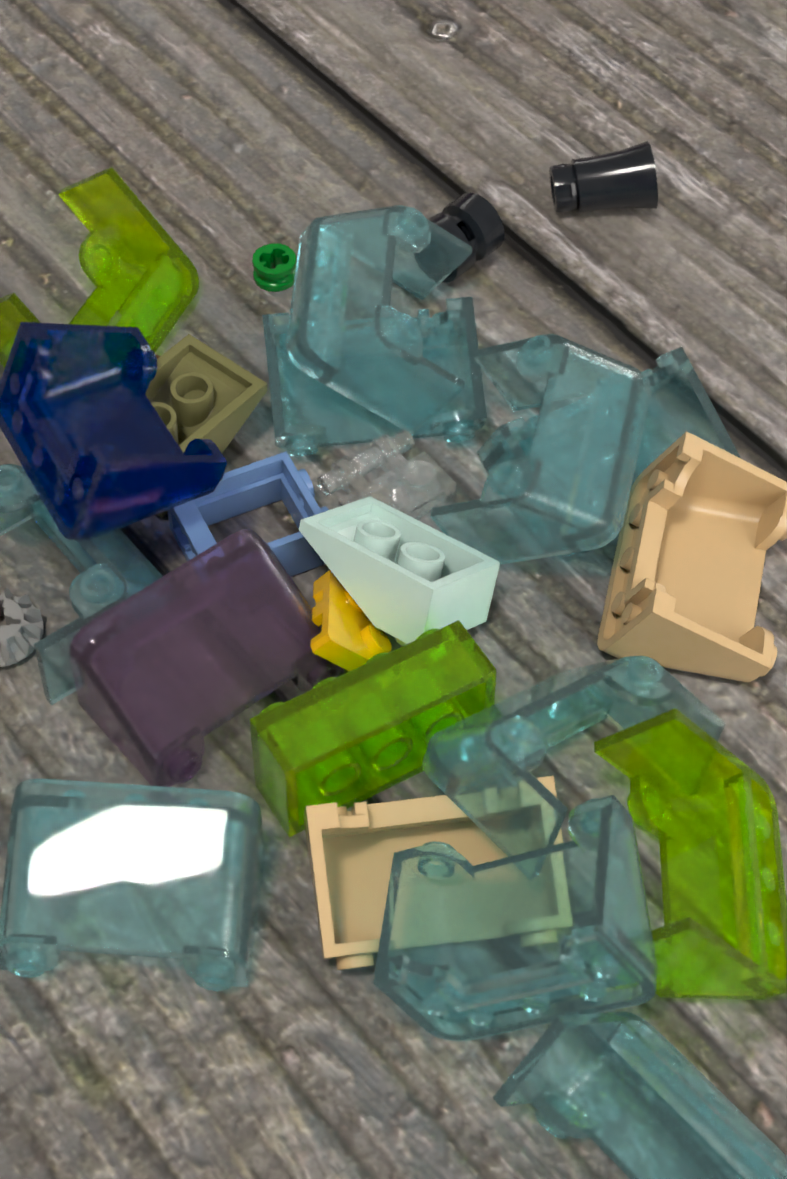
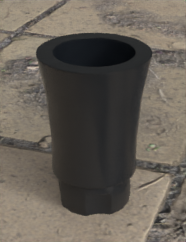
(606, 181)

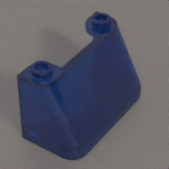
(90, 433)

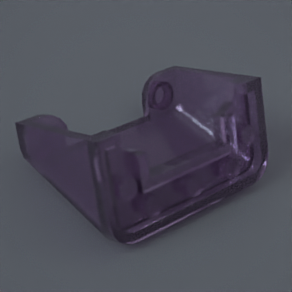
(195, 655)

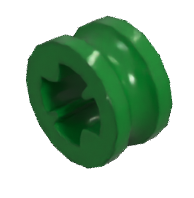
(264, 261)

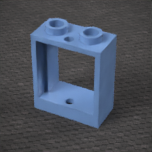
(247, 490)

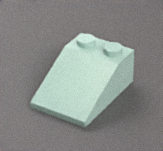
(402, 569)

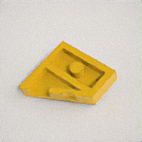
(346, 633)

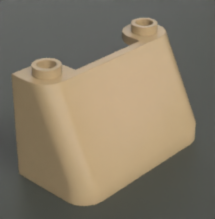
(695, 563)
(354, 860)

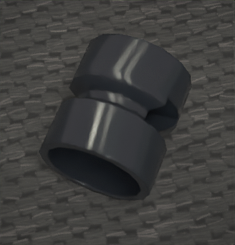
(476, 224)

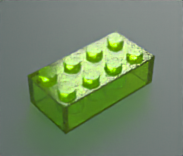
(368, 724)

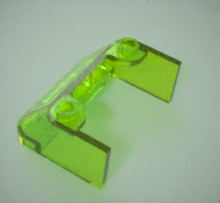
(129, 258)
(716, 858)

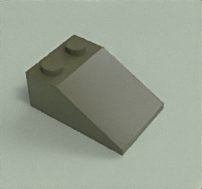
(202, 394)

